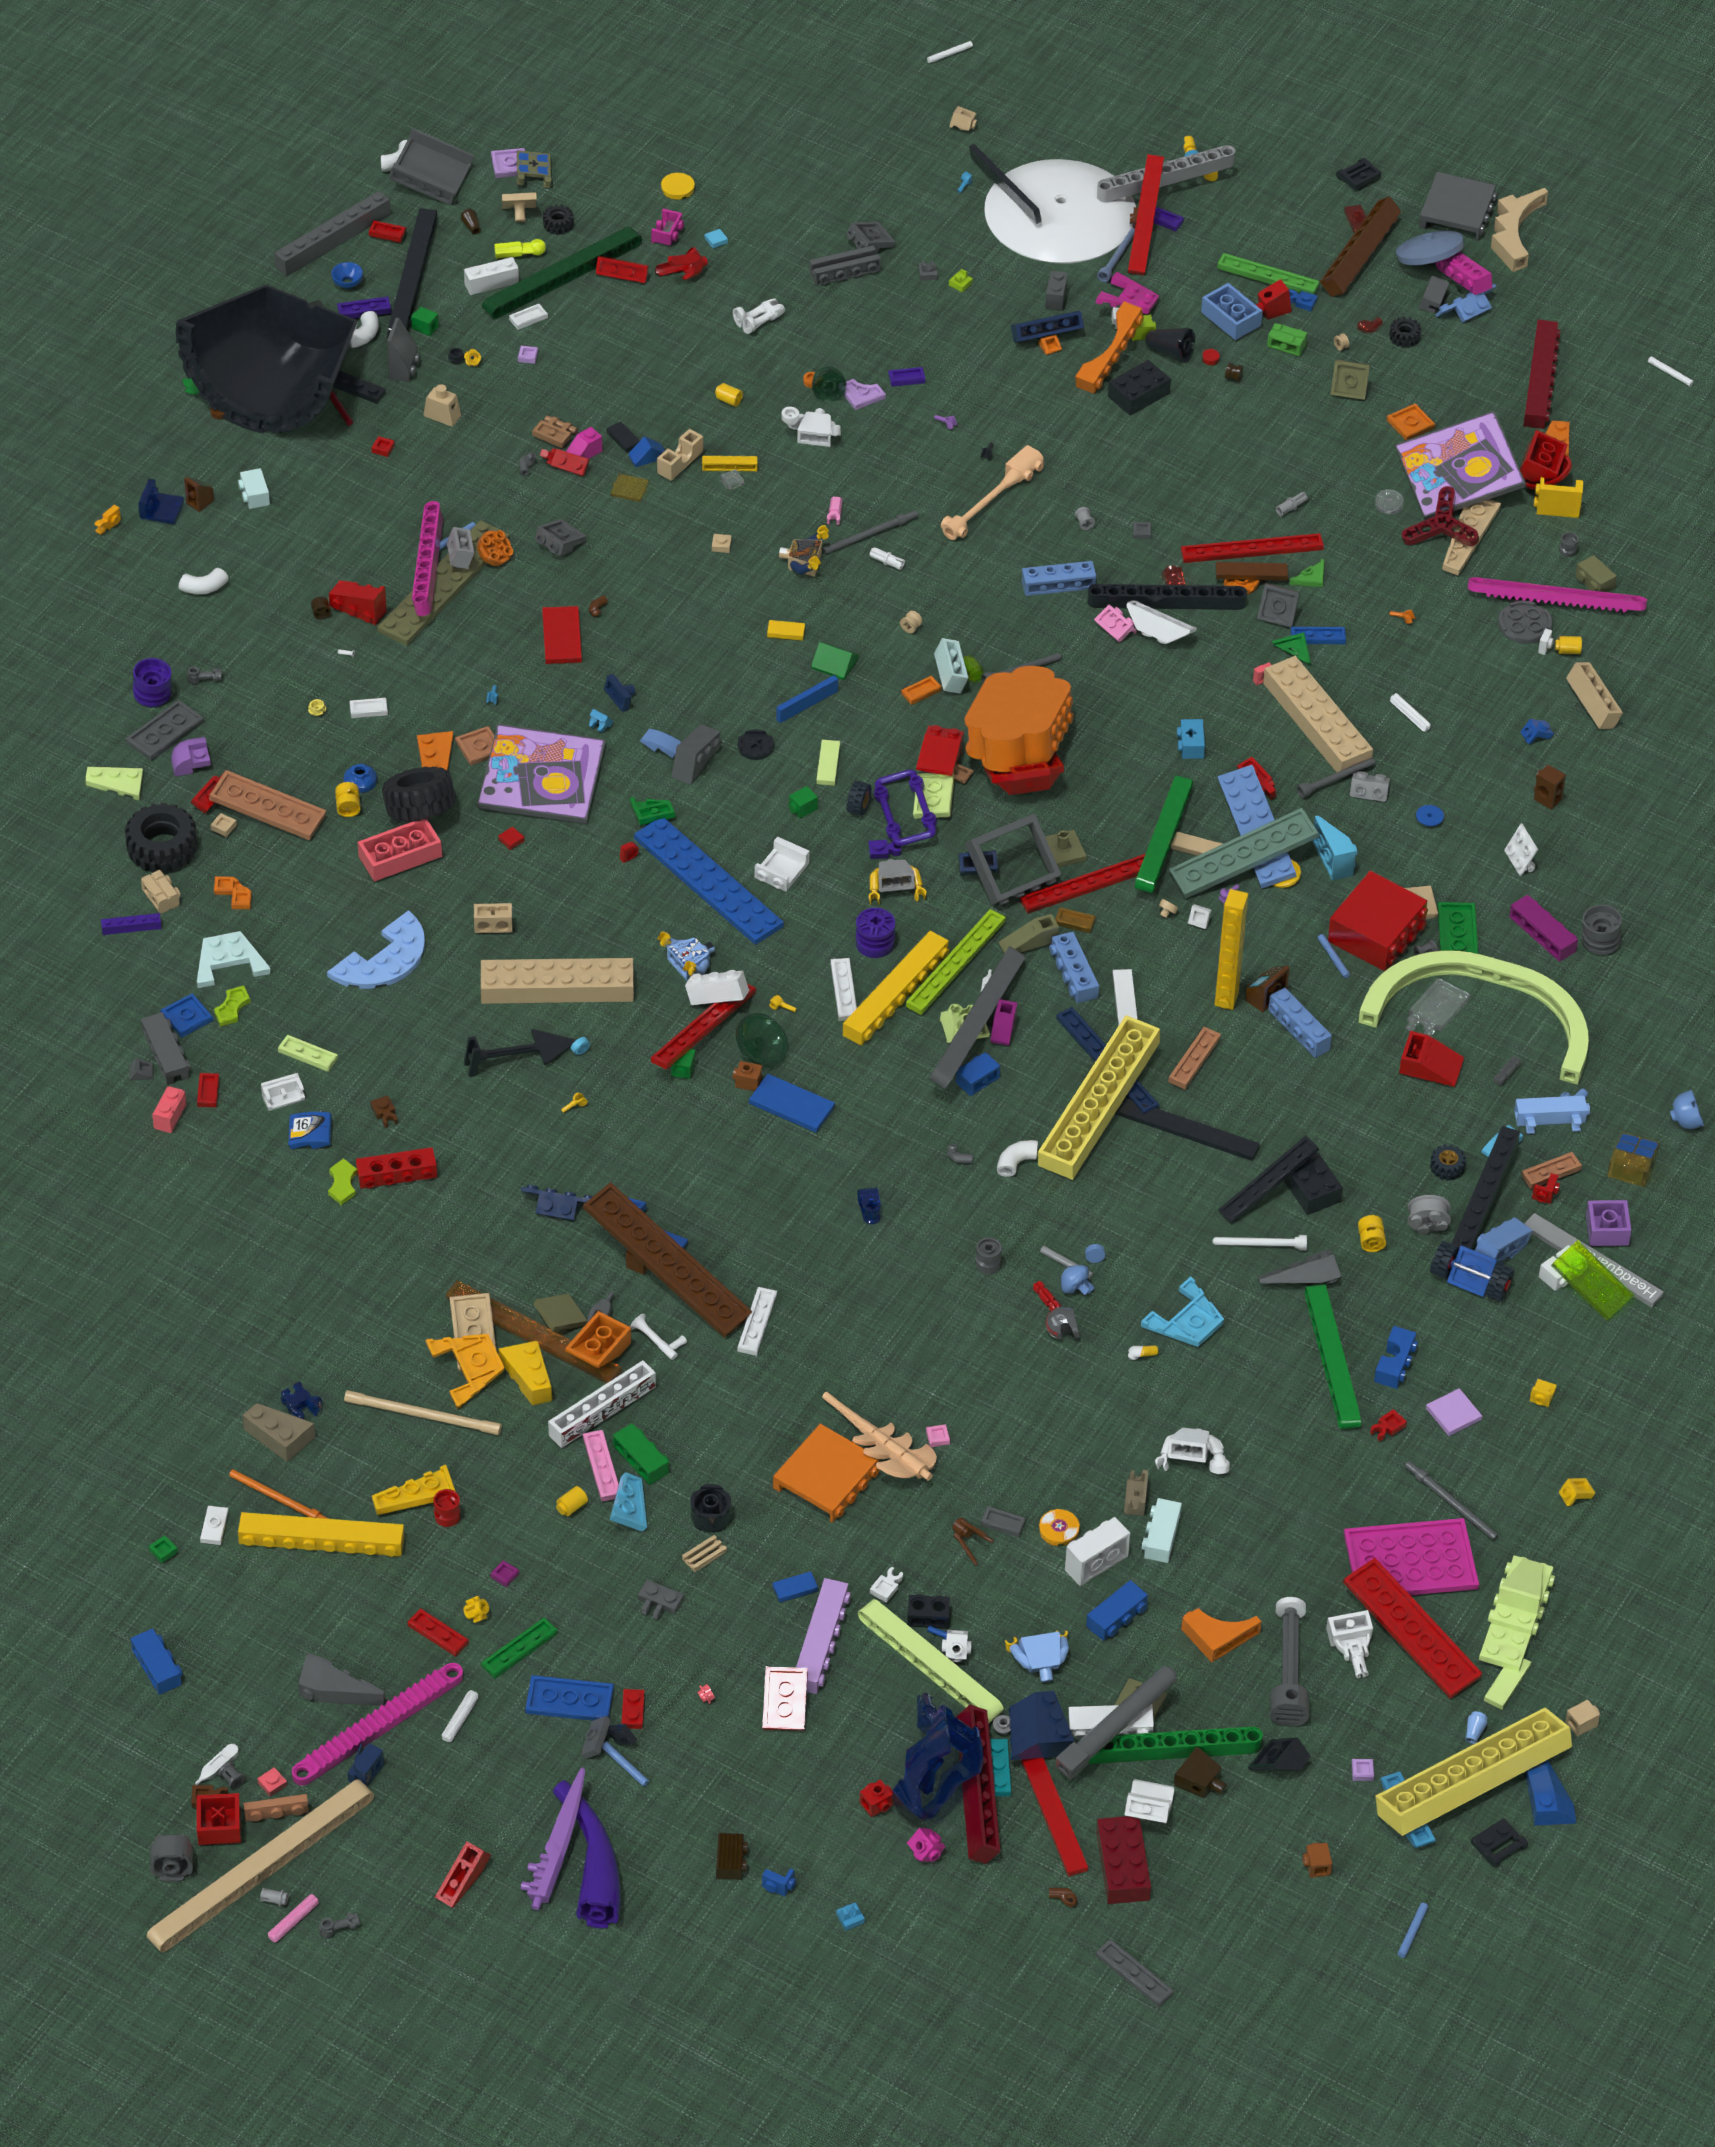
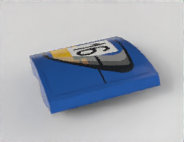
(310, 1129)

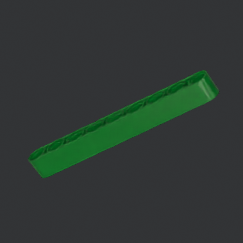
(1163, 834)
(1332, 1357)
(1180, 1744)

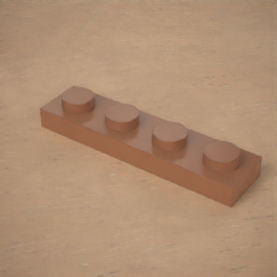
(1194, 1058)

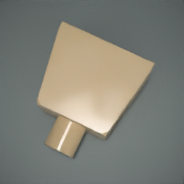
(442, 406)

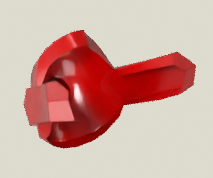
(690, 263)

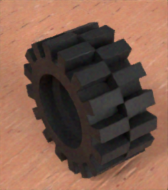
(558, 226)
(1405, 339)

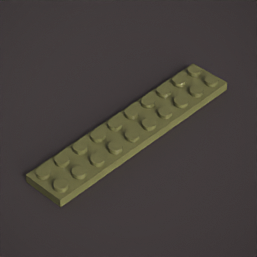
(404, 623)

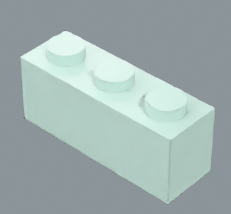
(951, 665)
(1161, 1530)

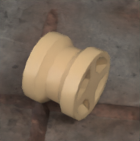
(911, 622)

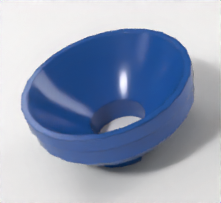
(346, 271)
(365, 781)

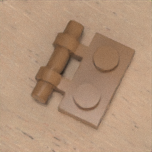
(554, 431)

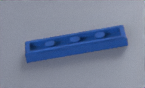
(807, 699)

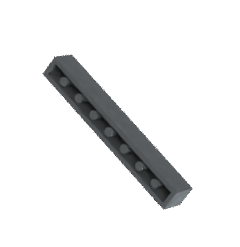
(332, 233)

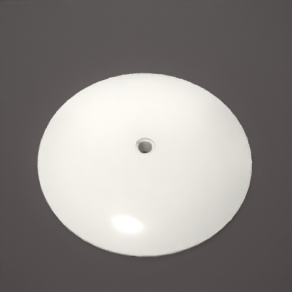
(1073, 219)

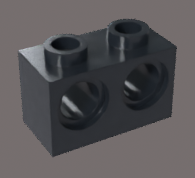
(928, 1612)

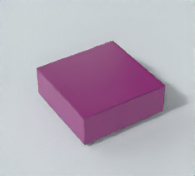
(504, 1573)

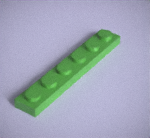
(1266, 273)

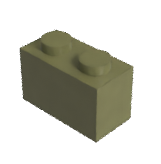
(1596, 575)

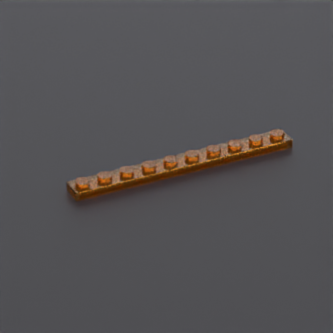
(534, 1331)

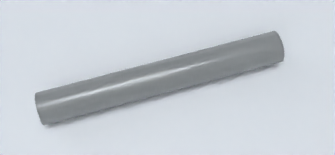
(1060, 1259)

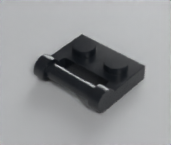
(1359, 174)
(1496, 1837)

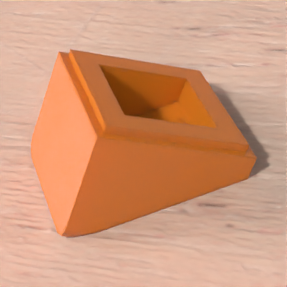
(1050, 344)

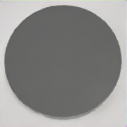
(1524, 622)

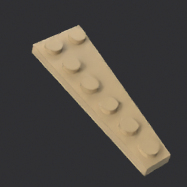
(1478, 517)

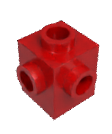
(876, 1798)

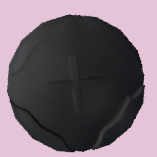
(755, 744)

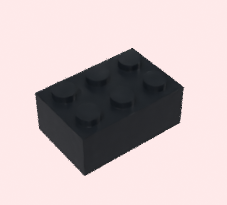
(1139, 387)
(1314, 1185)

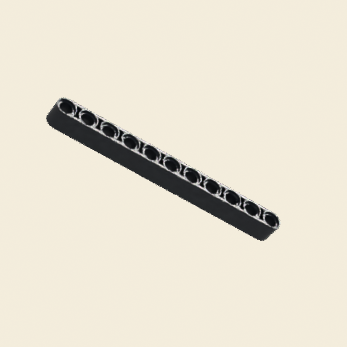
(414, 268)

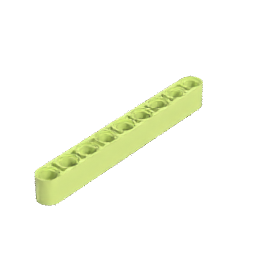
(928, 1659)

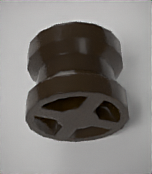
(1233, 372)
(320, 607)

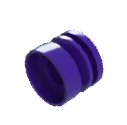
(152, 682)
(875, 932)

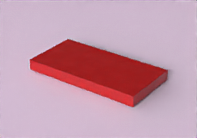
(561, 634)

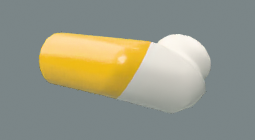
(1140, 1351)

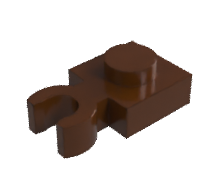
(384, 1109)
(205, 1790)

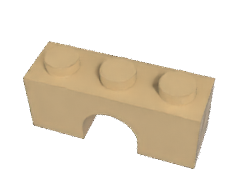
(689, 448)

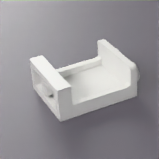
(782, 864)
(1149, 1801)

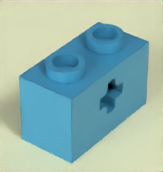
(1191, 739)

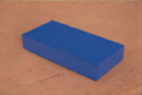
(795, 1586)

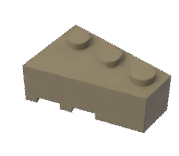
(278, 1430)

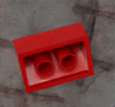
(1542, 457)

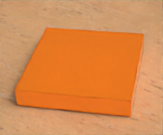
(1410, 422)

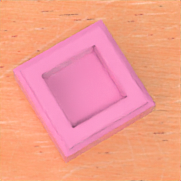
(937, 1435)

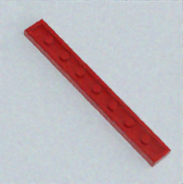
(1145, 214)
(1252, 548)
(1082, 885)
(697, 1030)
(1055, 1816)

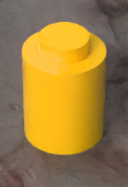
(729, 394)
(1569, 645)
(571, 1501)

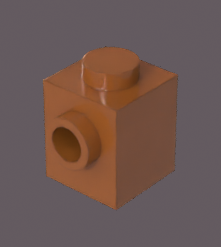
(747, 1076)
(1317, 1860)

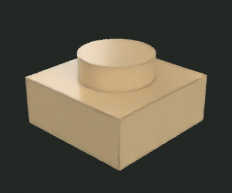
(721, 543)
(223, 825)

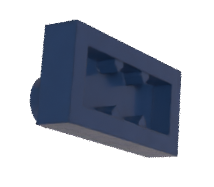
(618, 693)

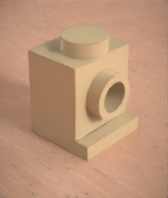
(963, 119)

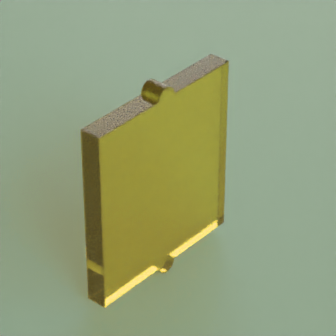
(629, 487)

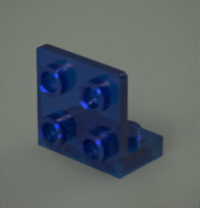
(157, 505)

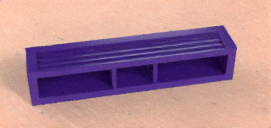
(131, 924)

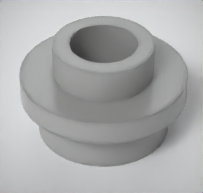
(1001, 1729)

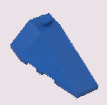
(1548, 1797)

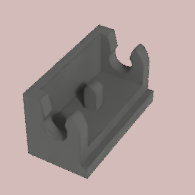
(1433, 294)

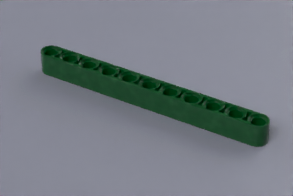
(560, 273)

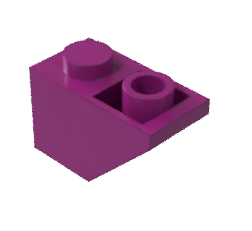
(1004, 1022)

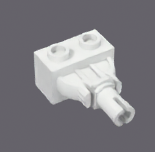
(1352, 1637)

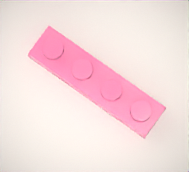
(601, 1464)

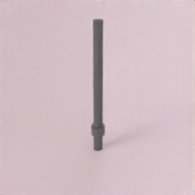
(899, 520)
(1422, 1476)

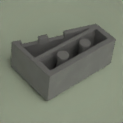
(694, 753)

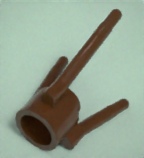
(965, 1529)

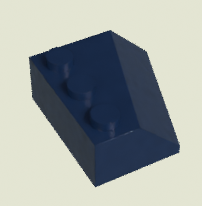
(1038, 1727)

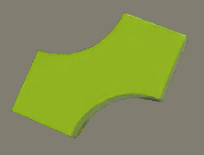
(228, 1011)
(342, 1174)

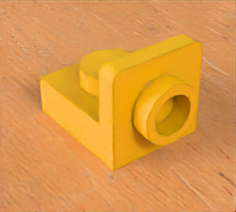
(1542, 1393)
(1576, 1489)

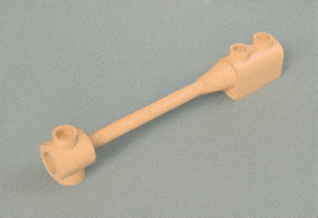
(1016, 470)

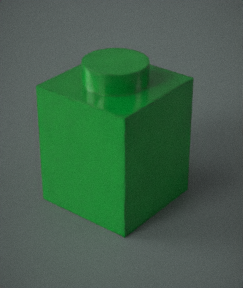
(425, 321)
(803, 802)
(684, 1066)

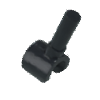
(987, 452)

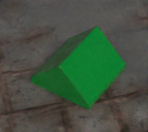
(833, 660)

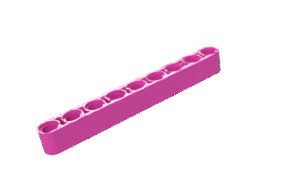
(427, 558)

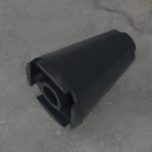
(1172, 342)

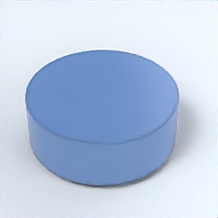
(1095, 1253)

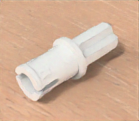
(887, 558)

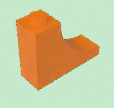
(1216, 1636)

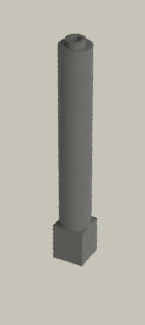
(1078, 1754)

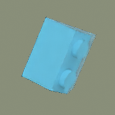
(1334, 850)

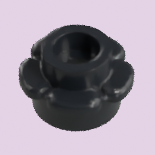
(456, 355)

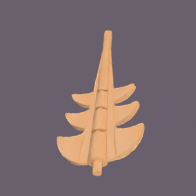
(903, 1461)

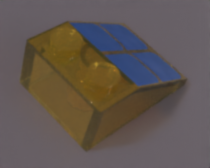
(1632, 1159)

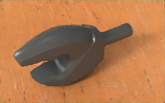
(603, 1306)

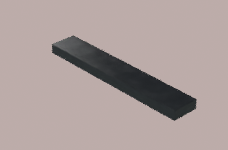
(1268, 1179)

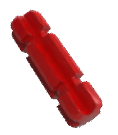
(1045, 1295)

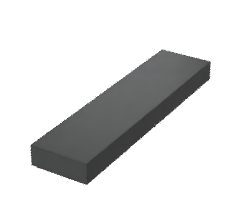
(1134, 1973)

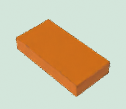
(921, 690)

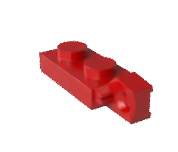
(566, 461)
(1264, 778)
(202, 800)

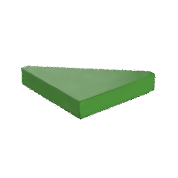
(1310, 576)

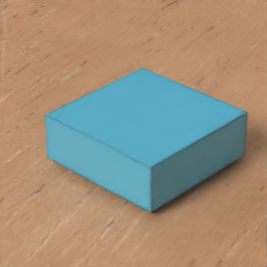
(716, 238)

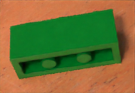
(641, 1453)

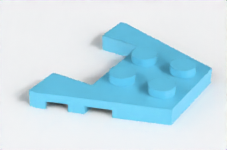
(1193, 1323)

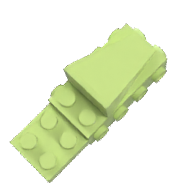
(1516, 1612)

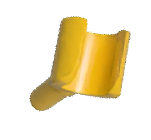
(777, 1001)
(579, 1099)

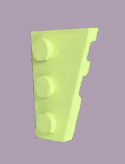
(121, 780)

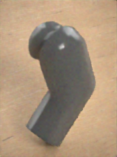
(525, 462)
(956, 1156)

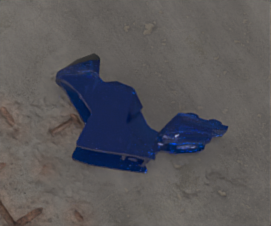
(926, 1757)

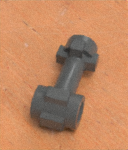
(194, 675)
(327, 1926)

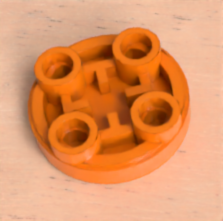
(494, 548)

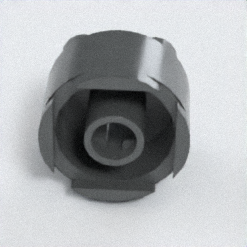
(171, 1857)

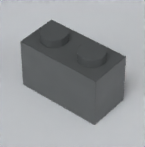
(1056, 290)

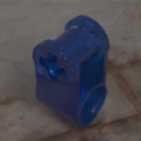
(869, 1204)

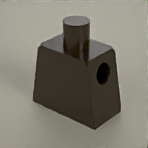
(1199, 1775)

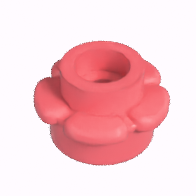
(706, 1694)

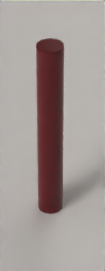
(341, 409)

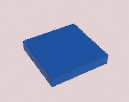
(187, 1015)

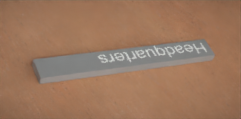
(1560, 1239)

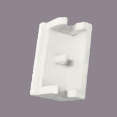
(282, 1091)

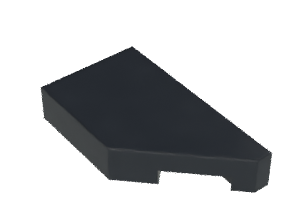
(622, 1734)

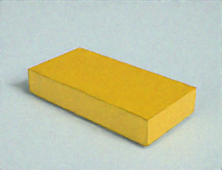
(786, 630)

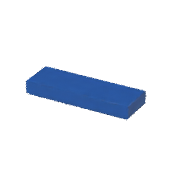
(1322, 635)

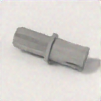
(1291, 504)

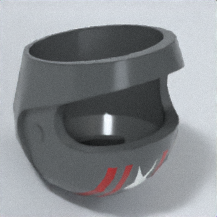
(1061, 1321)

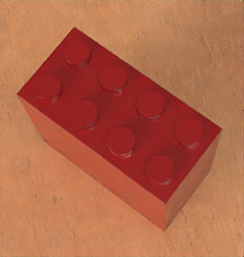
(1378, 921)

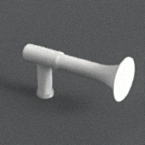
(640, 1323)

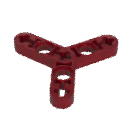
(1437, 528)

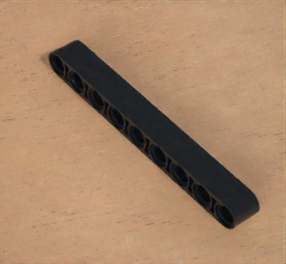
(1168, 596)

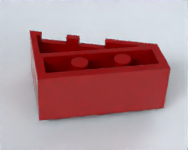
(359, 601)

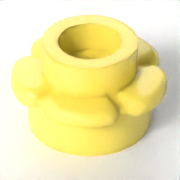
(316, 707)

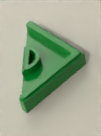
(1296, 646)

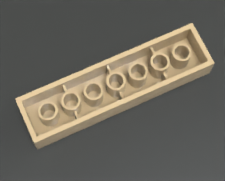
(1316, 714)
(557, 980)

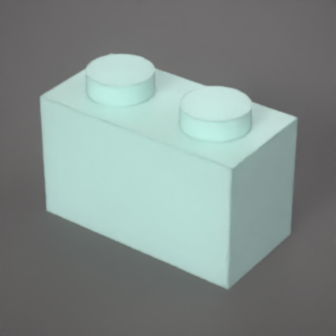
(254, 488)

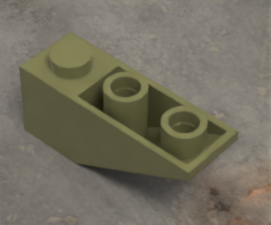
(1032, 935)

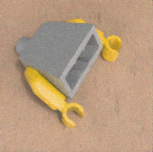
(894, 876)

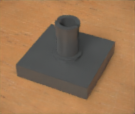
(1278, 605)

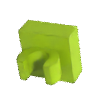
(961, 281)

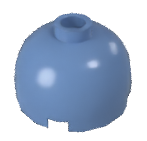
(1686, 1111)

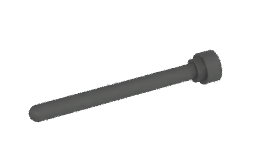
(1040, 662)
(1305, 789)

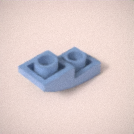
(656, 739)

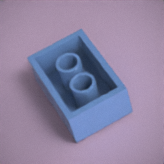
(1231, 311)

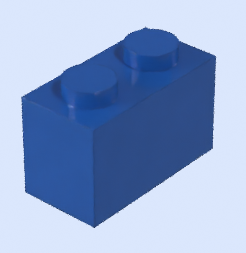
(977, 1074)

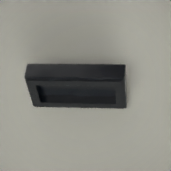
(622, 436)

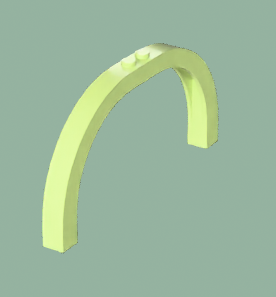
(1490, 970)

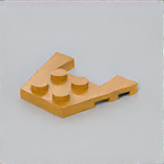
(476, 1359)

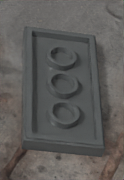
(165, 730)

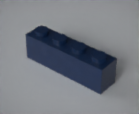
(1047, 326)

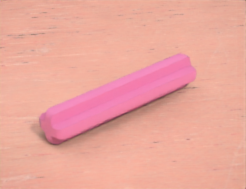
(293, 1918)

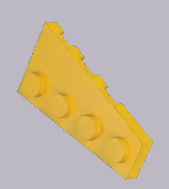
(413, 1492)

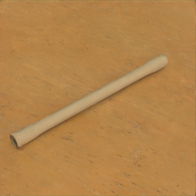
(482, 1425)

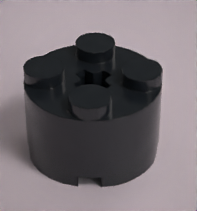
(710, 1508)

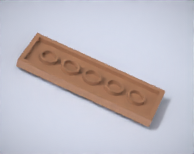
(267, 805)

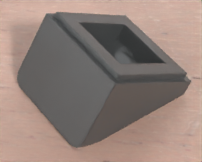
(140, 1070)

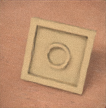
(519, 203)

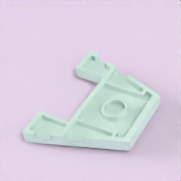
(228, 951)

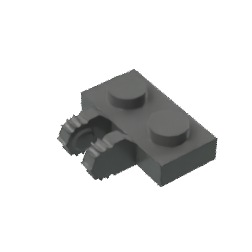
(660, 1597)

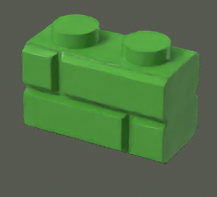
(1287, 339)

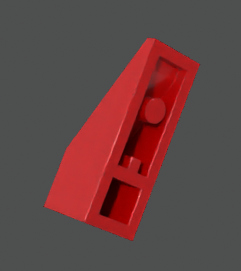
(462, 1874)

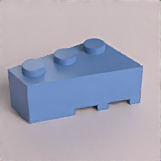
(1504, 1240)

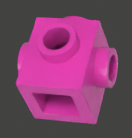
(926, 1845)

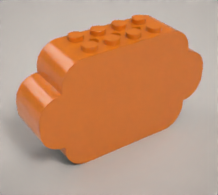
(1018, 718)

